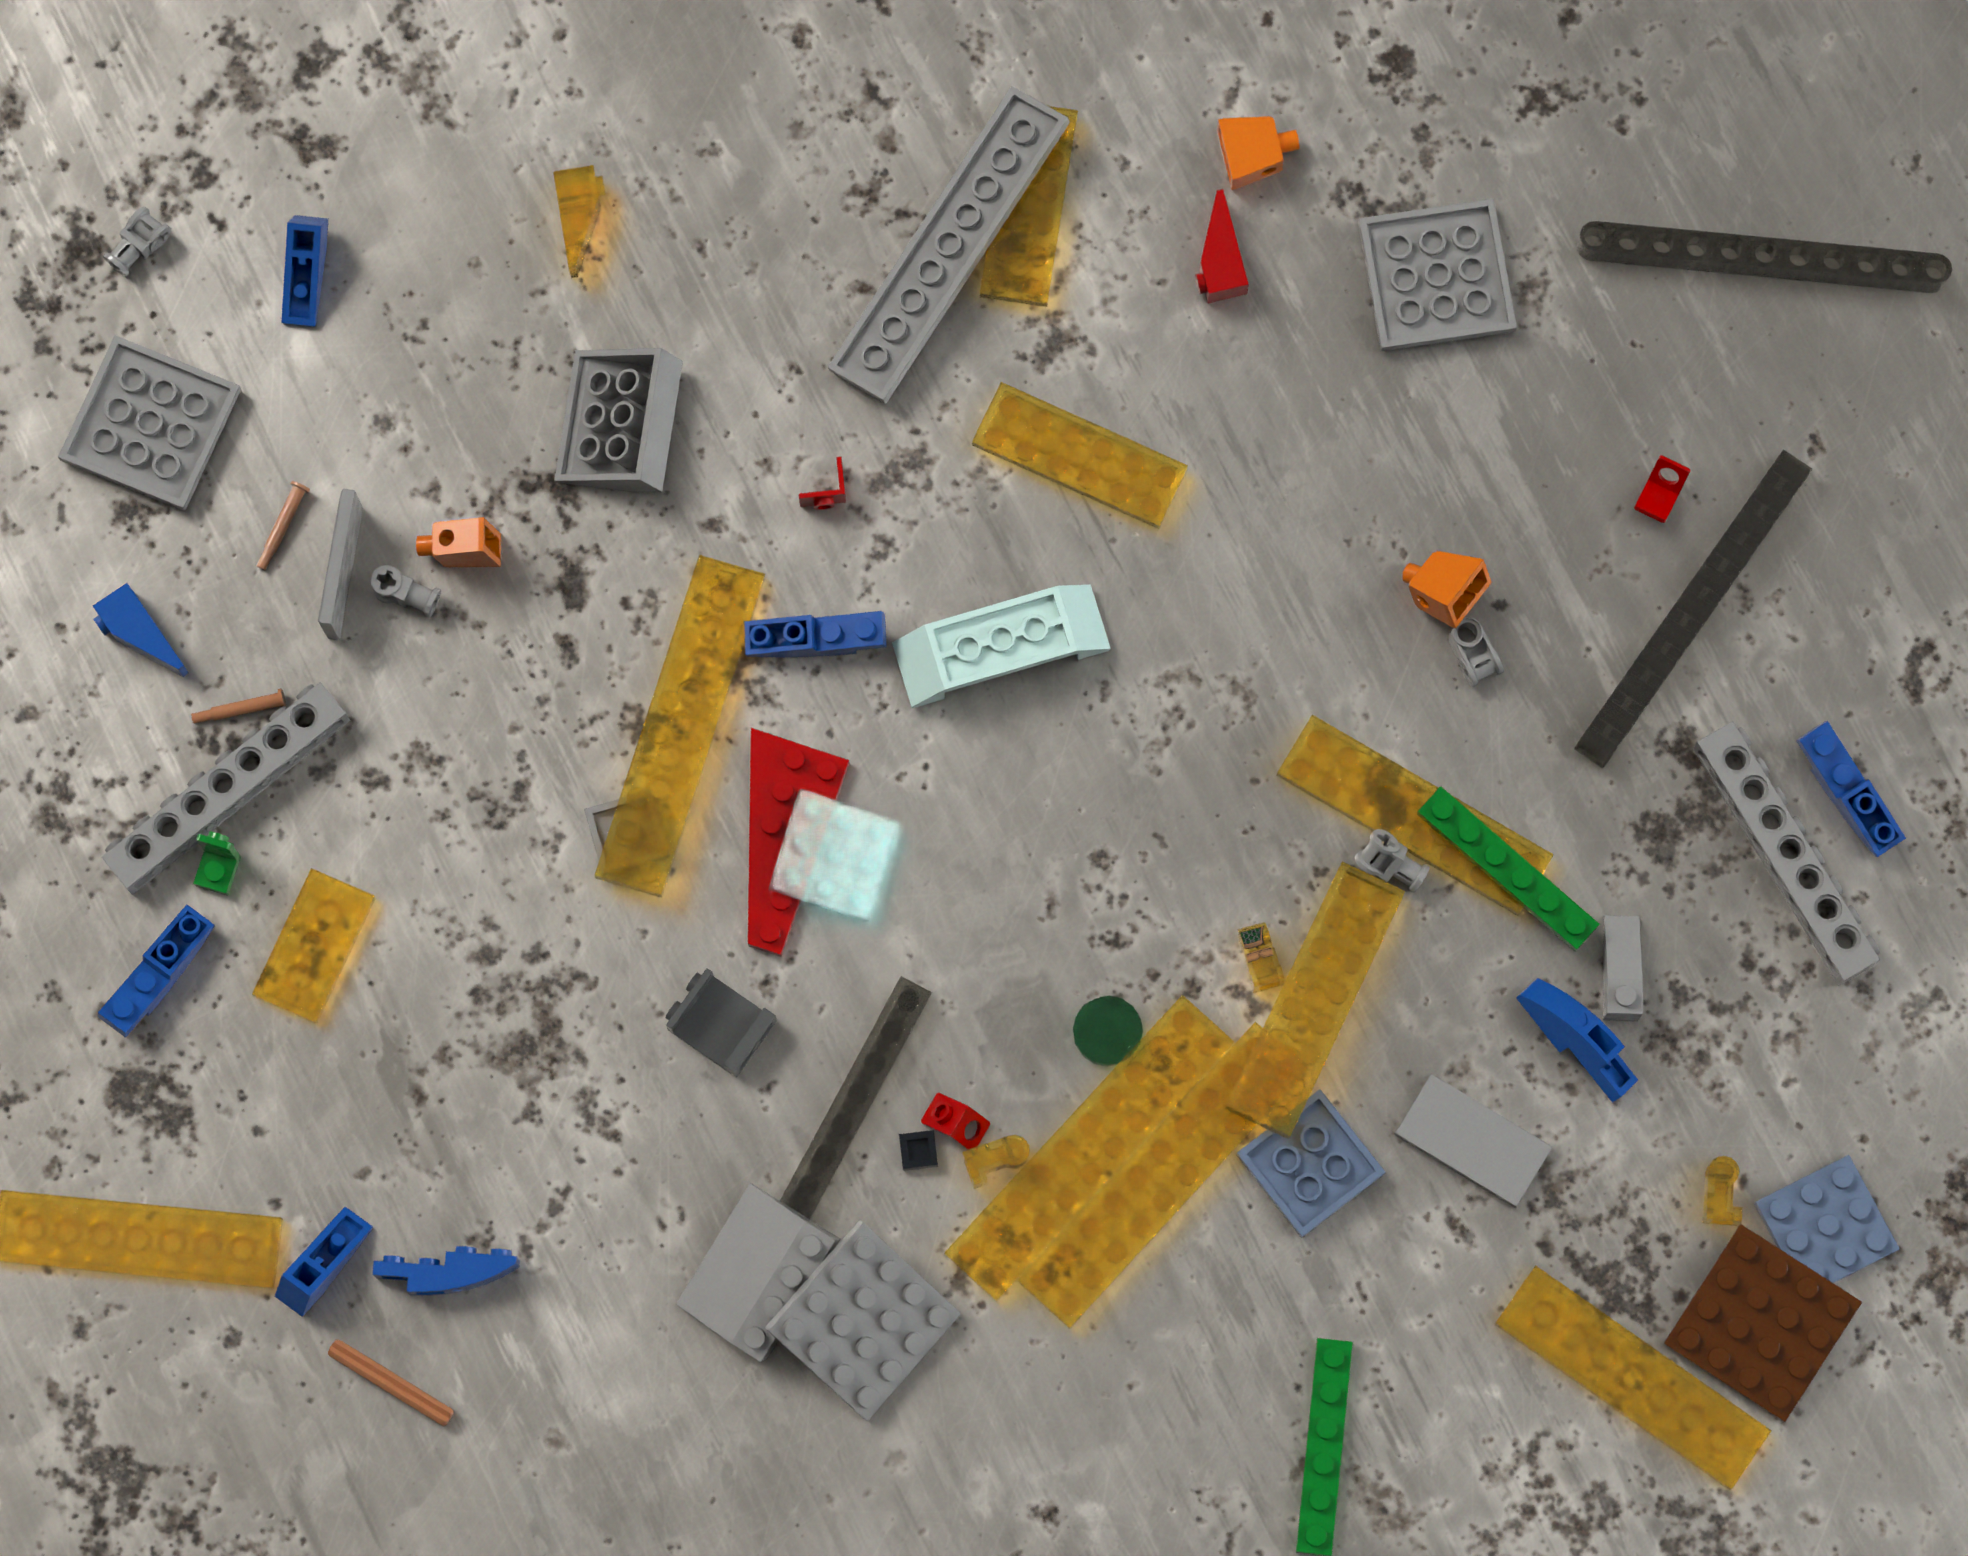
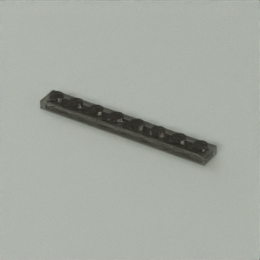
(855, 1097)

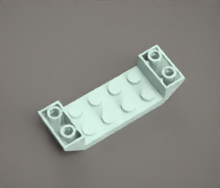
(999, 641)

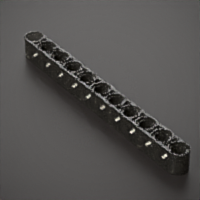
(1778, 249)
(1693, 609)

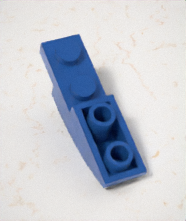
(815, 636)
(1849, 790)
(157, 972)
(1577, 1028)
(461, 1271)

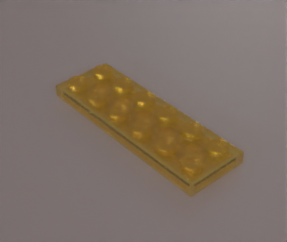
(1024, 250)
(1079, 455)

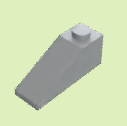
(1622, 969)

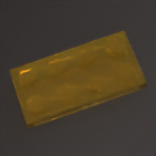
(313, 946)

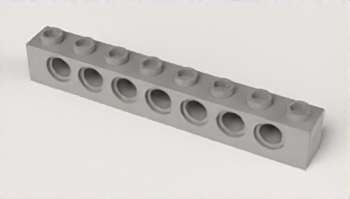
(220, 806)
(1785, 872)

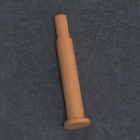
(282, 523)
(241, 707)

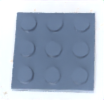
(1314, 1168)
(1828, 1221)

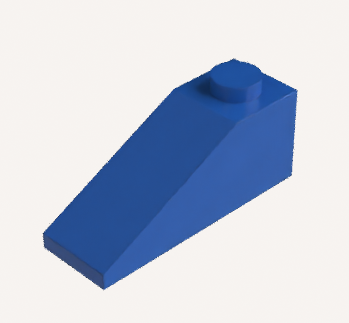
(304, 269)
(133, 627)
(322, 1261)

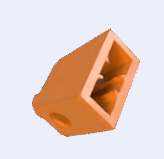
(1253, 148)
(462, 543)
(1447, 585)

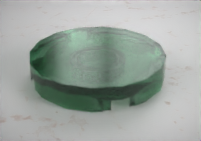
(1107, 1030)

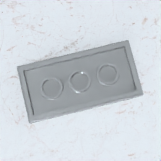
(340, 564)
(1473, 1140)

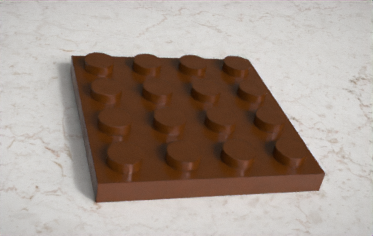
(1762, 1322)

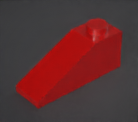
(1221, 263)

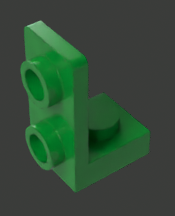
(217, 863)

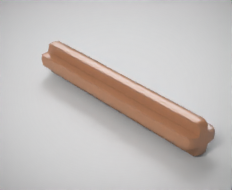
(390, 1382)

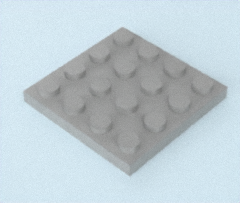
(1437, 275)
(149, 423)
(863, 1320)

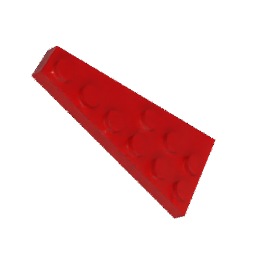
(776, 776)

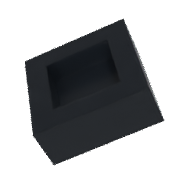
(918, 1150)

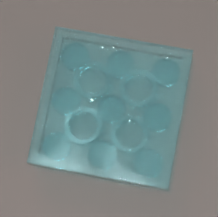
(833, 855)

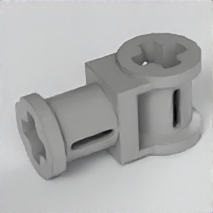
(137, 240)
(404, 591)
(1390, 860)

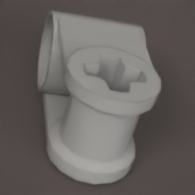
(1475, 653)

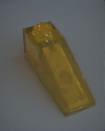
(579, 209)

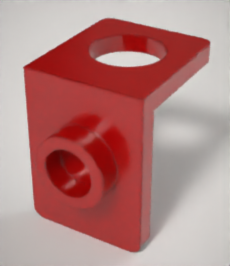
(1661, 494)
(826, 499)
(952, 1118)

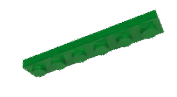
(1507, 868)
(1324, 1447)

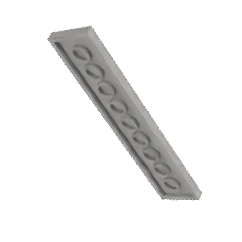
(948, 244)

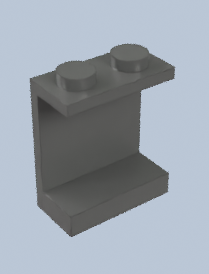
(719, 1022)

